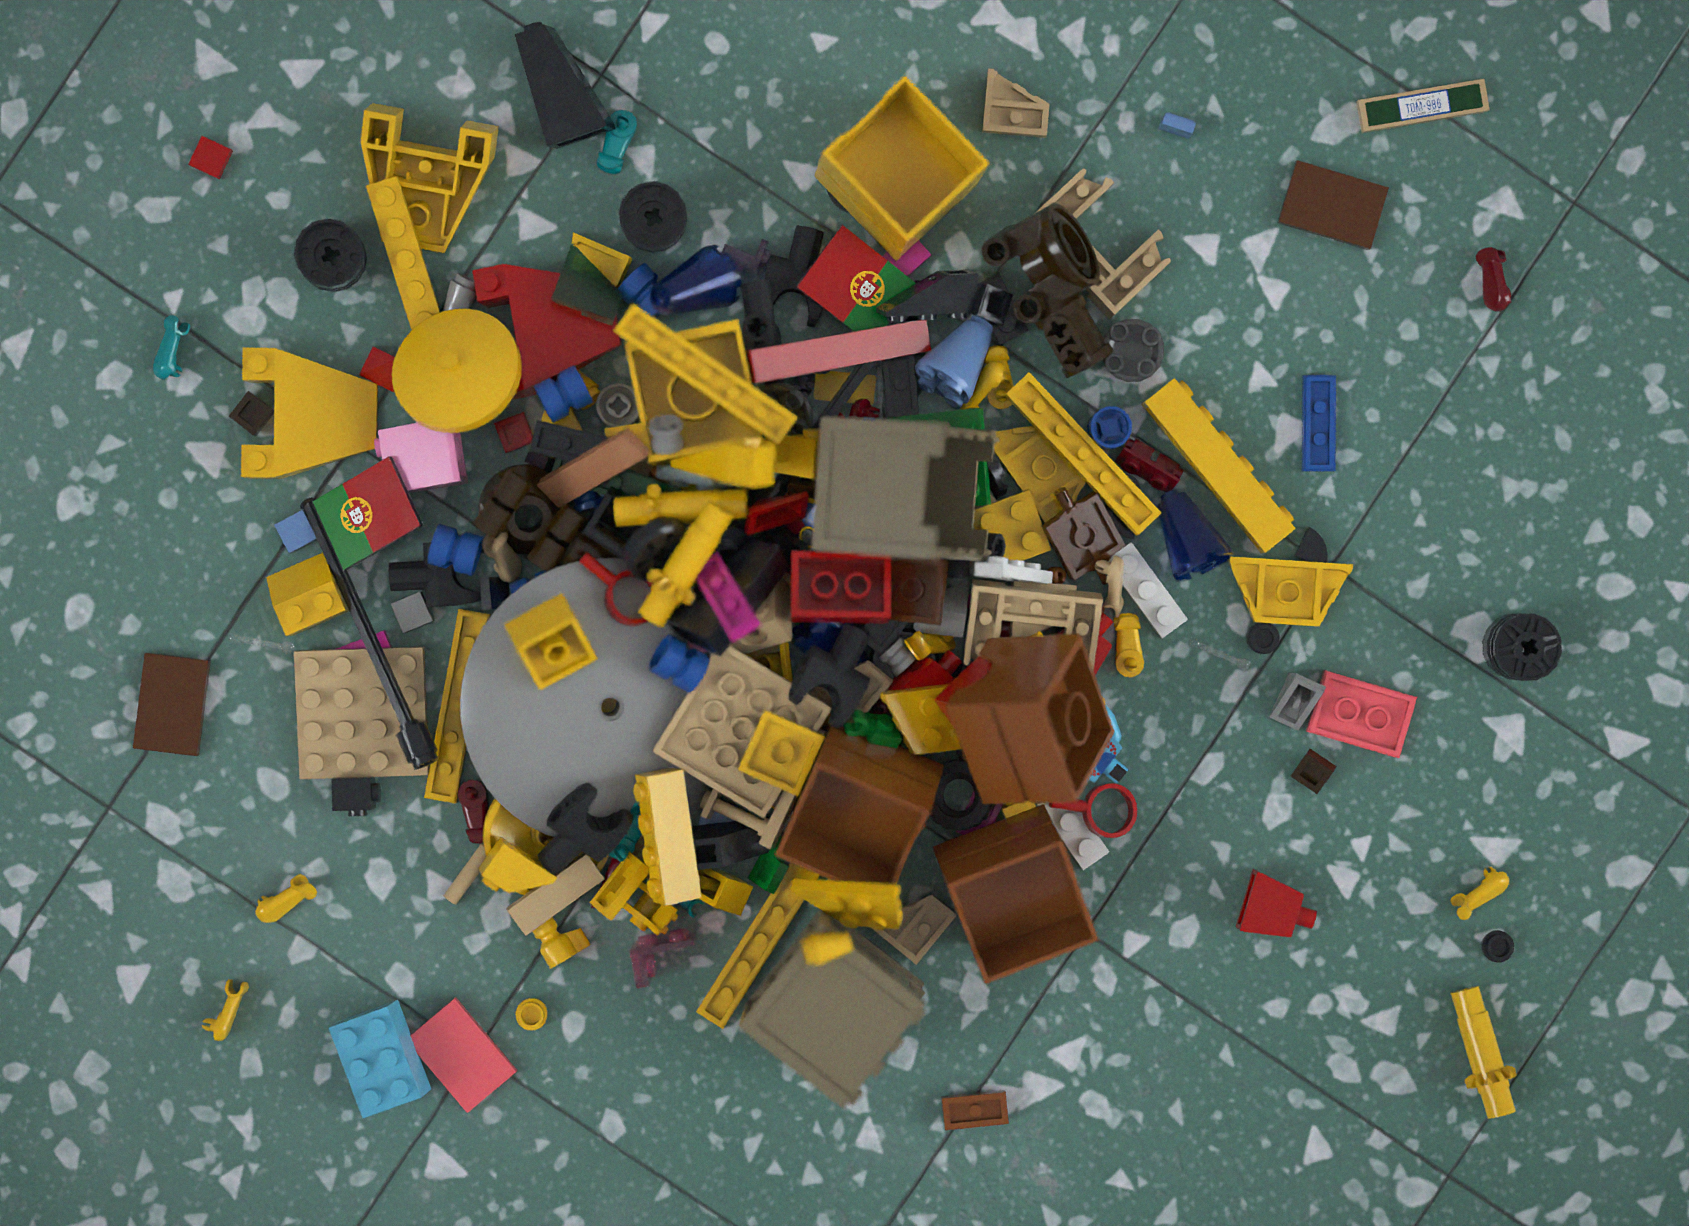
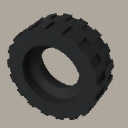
(954, 819)

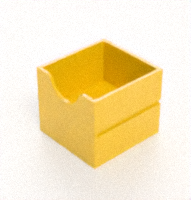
(900, 168)
(664, 393)

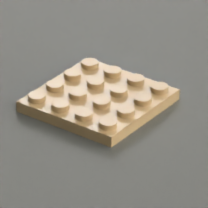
(346, 715)
(719, 720)

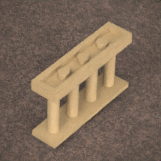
(768, 829)

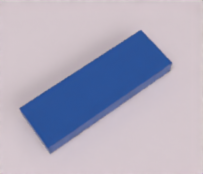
(1318, 423)

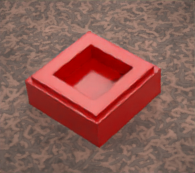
(210, 157)
(514, 432)

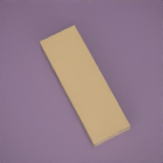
(548, 900)

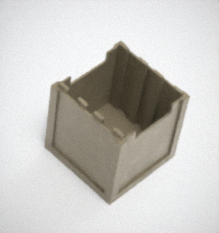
(899, 489)
(834, 1017)

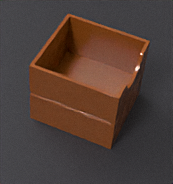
(1032, 721)
(860, 810)
(1015, 893)

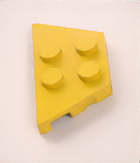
(1037, 468)
(1288, 589)
(921, 719)
(853, 902)

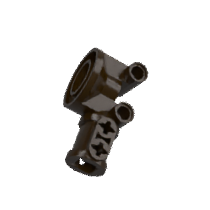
(1060, 266)
(558, 534)

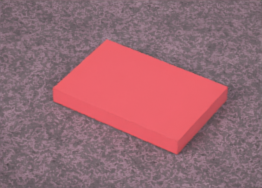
(1362, 714)
(462, 1055)

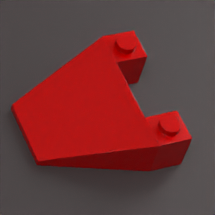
(545, 331)

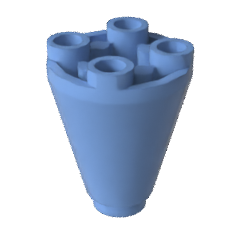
(956, 362)

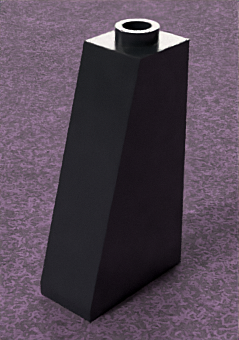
(560, 91)
(755, 570)

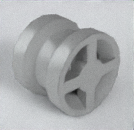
(666, 434)
(897, 656)

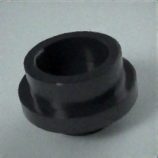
(1497, 946)

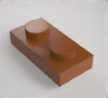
(975, 1110)

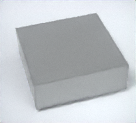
(412, 612)

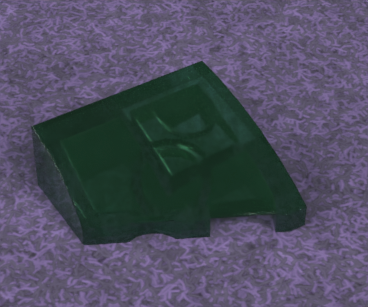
(586, 289)

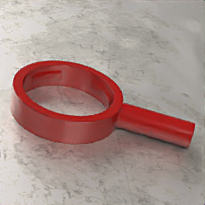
(610, 580)
(1084, 806)

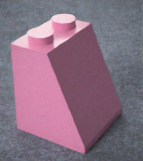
(423, 456)

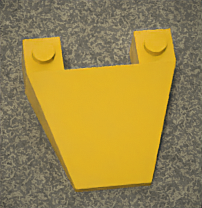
(433, 179)
(317, 414)
(756, 459)

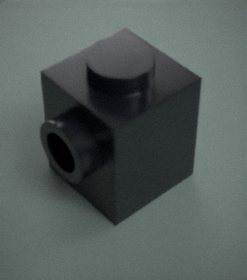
(355, 795)

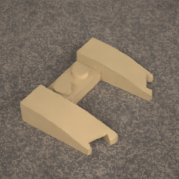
(1119, 285)
(993, 602)

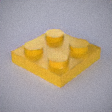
(1017, 522)
(781, 752)

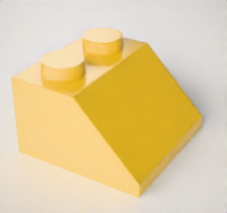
(305, 595)
(550, 641)

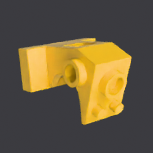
(621, 886)

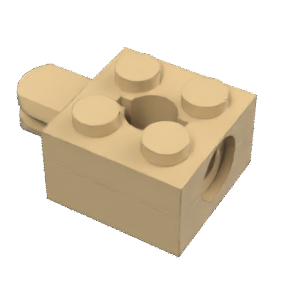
(774, 620)

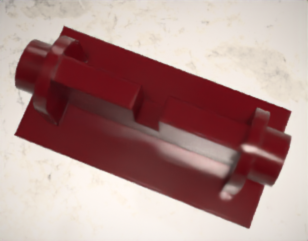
(1136, 460)

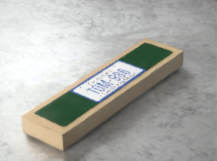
(1422, 105)

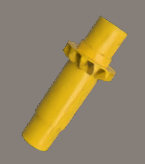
(679, 505)
(674, 582)
(1483, 1053)

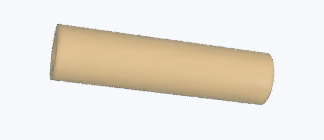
(466, 876)

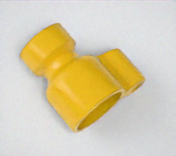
(558, 946)

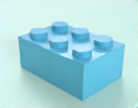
(380, 1059)

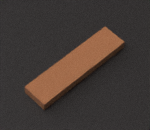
(593, 467)

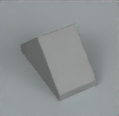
(953, 612)
(1296, 700)

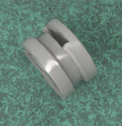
(617, 405)

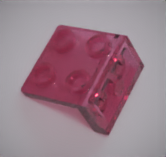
(645, 965)

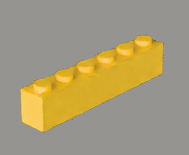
(1218, 465)

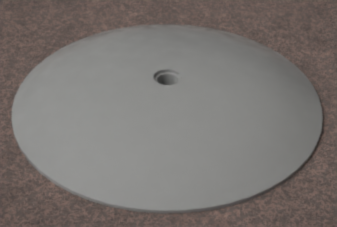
(549, 741)

